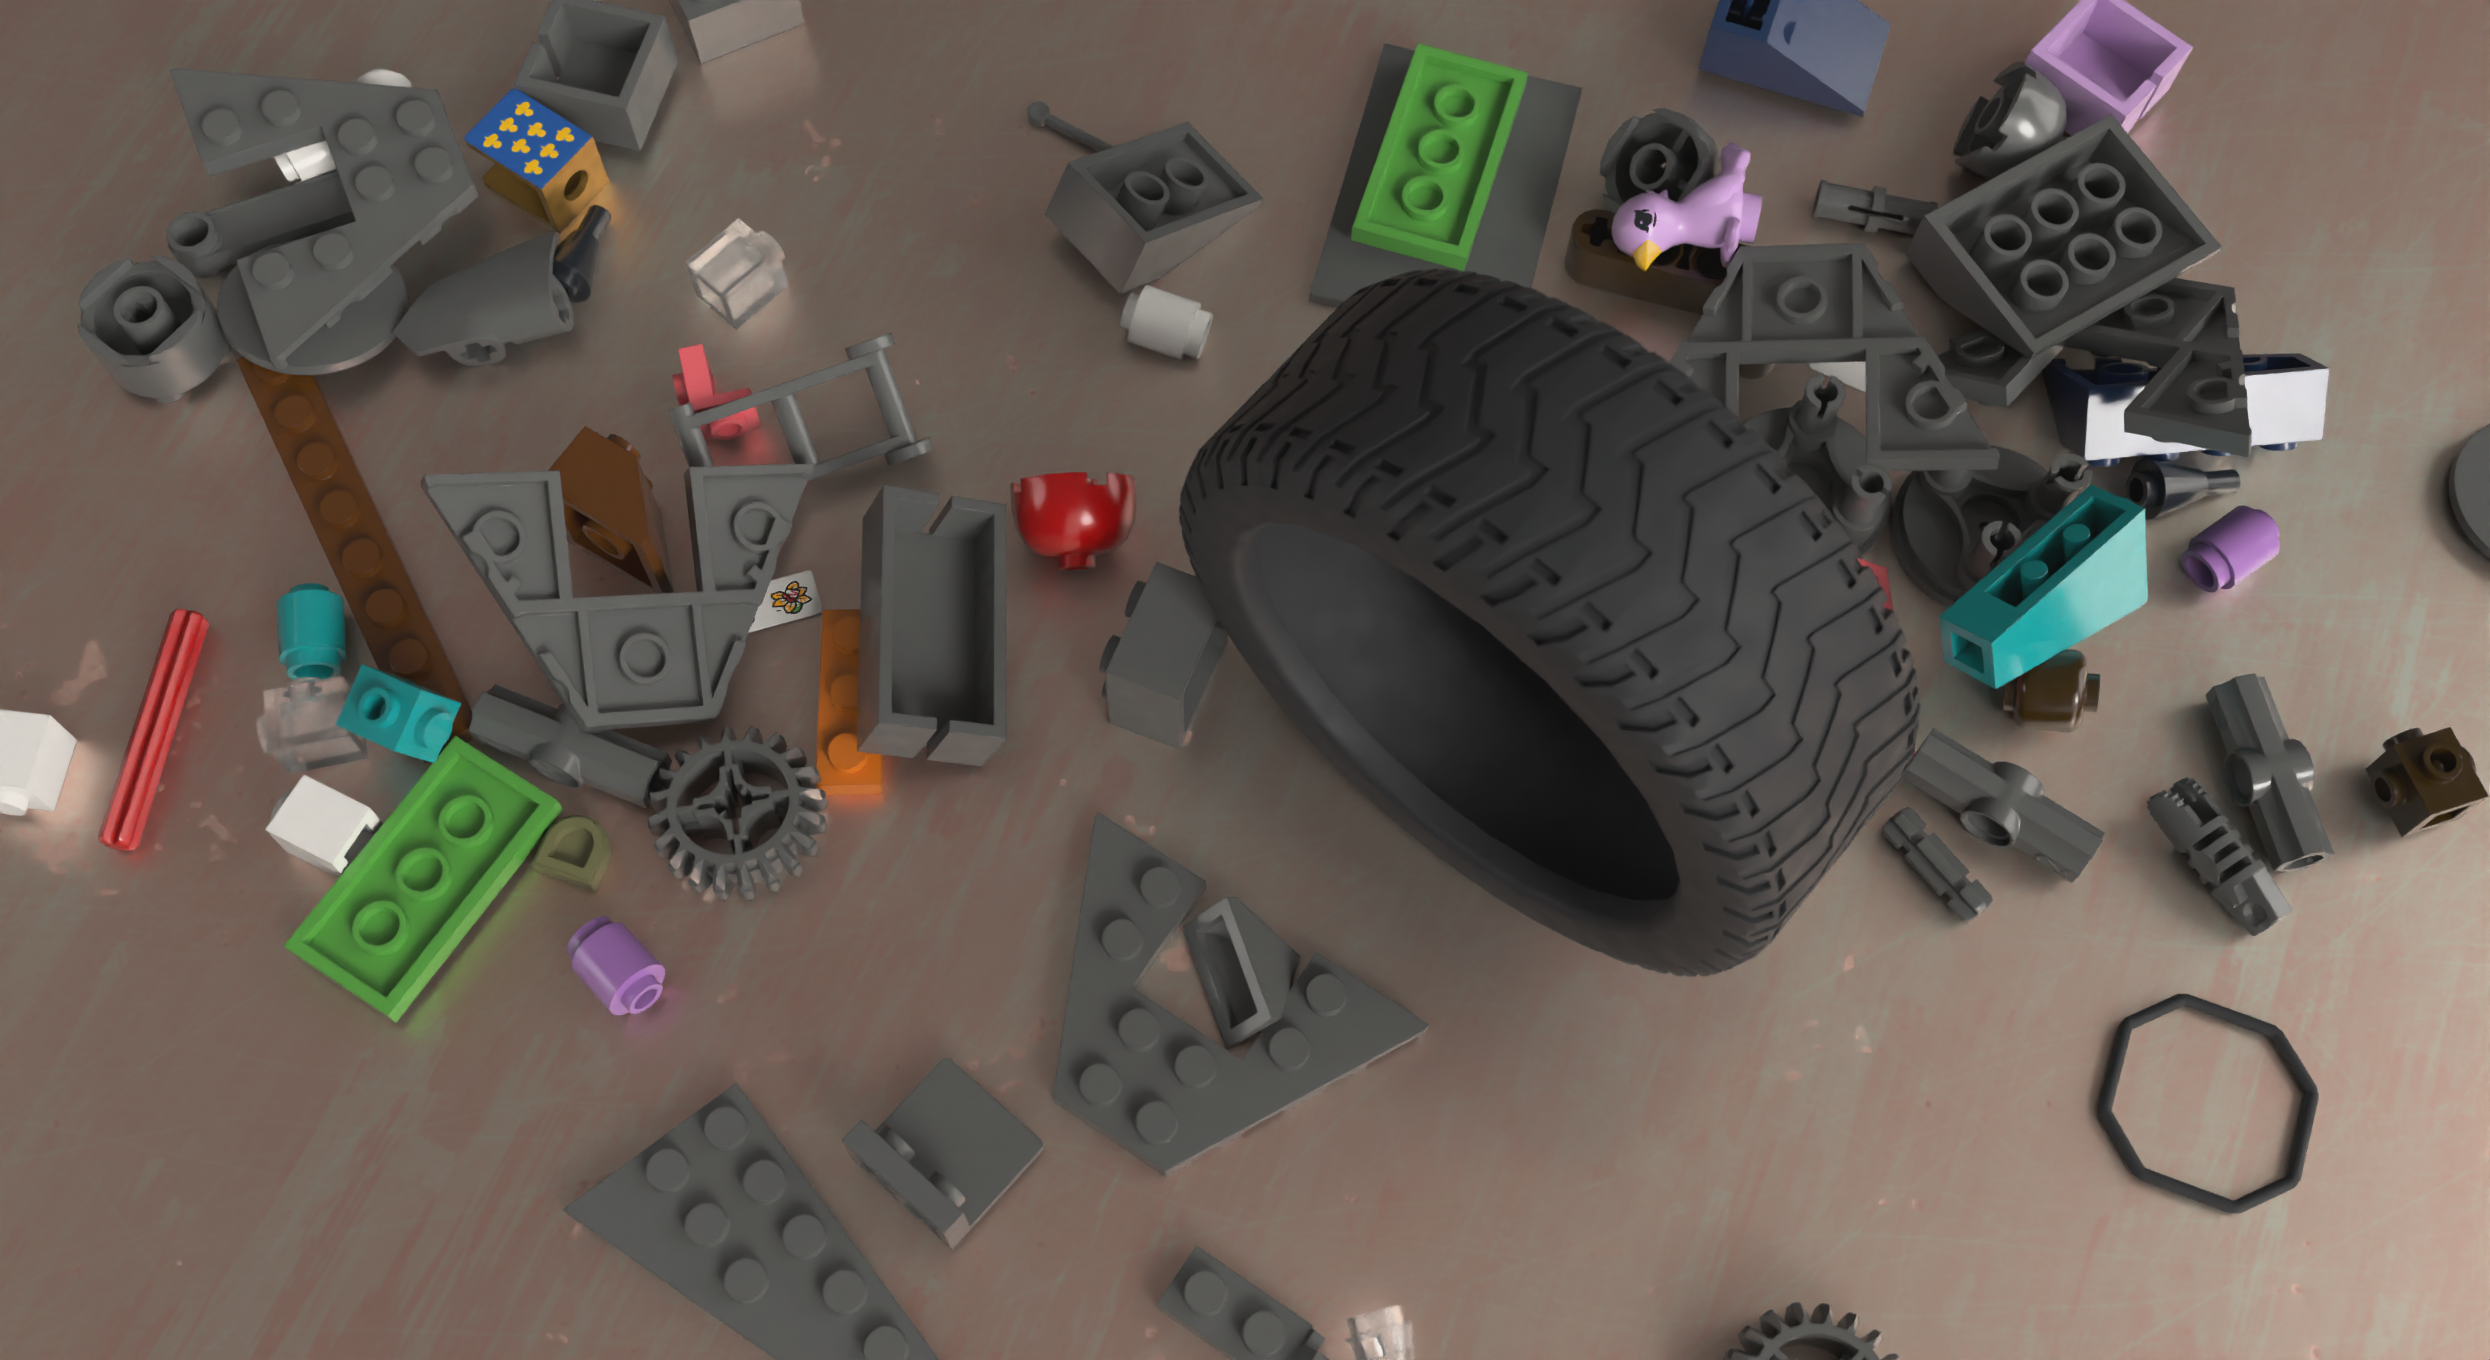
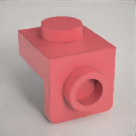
(699, 388)

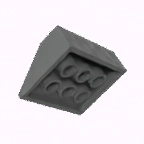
(2060, 240)

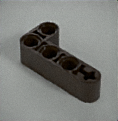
(1675, 283)

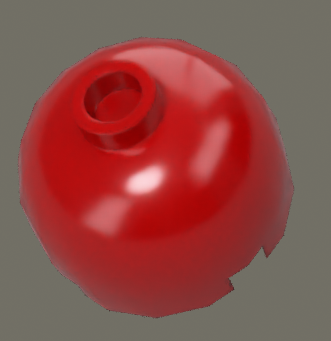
(1074, 516)

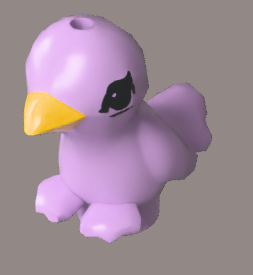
(1708, 217)

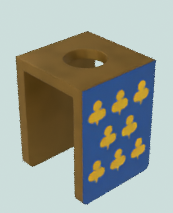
(538, 159)

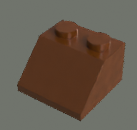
(613, 508)

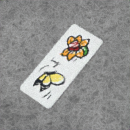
(787, 601)

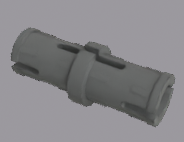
(1870, 208)

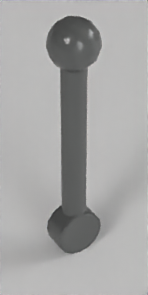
(1039, 116)

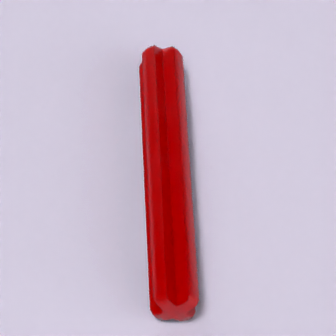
(153, 730)

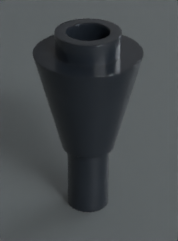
(577, 254)
(2168, 486)

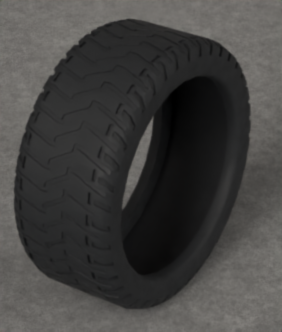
(1556, 616)

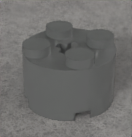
(152, 327)

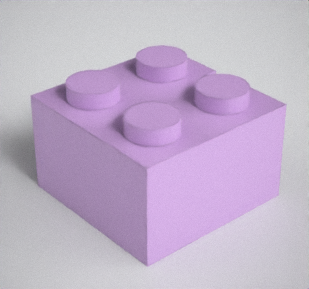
(2109, 62)

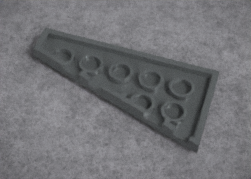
(749, 1240)

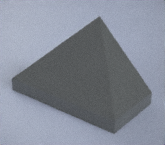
(1241, 968)

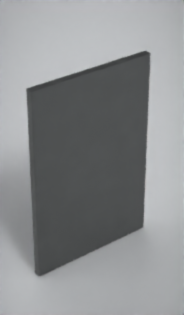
(1516, 209)

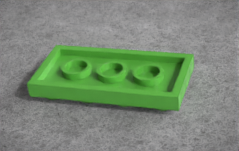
(1439, 157)
(424, 878)

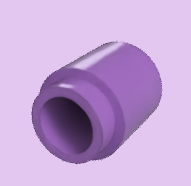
(2231, 549)
(616, 966)

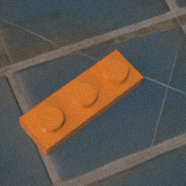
(837, 760)

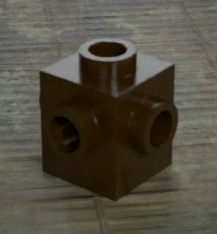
(2425, 780)

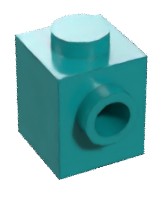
(398, 714)

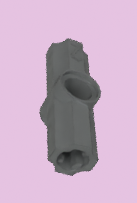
(564, 752)
(2269, 773)
(2003, 805)

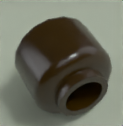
(2053, 693)

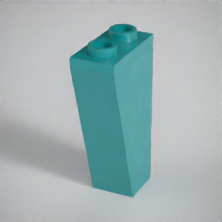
(2051, 590)

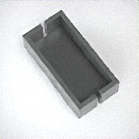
(932, 628)

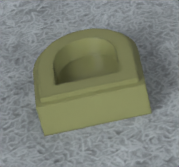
(575, 852)

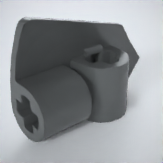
(490, 305)

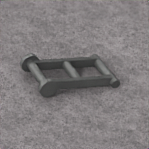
(868, 355)

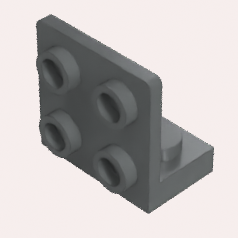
(946, 1151)

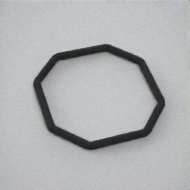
(2181, 1188)

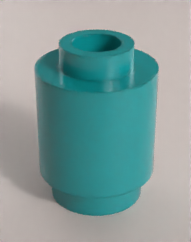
(311, 631)

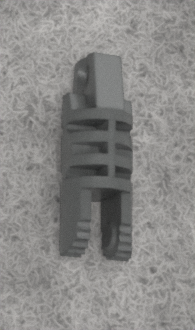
(2201, 831)

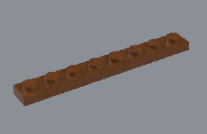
(354, 535)

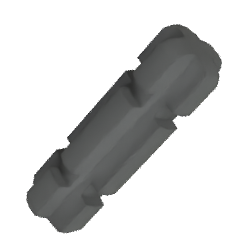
(1937, 864)

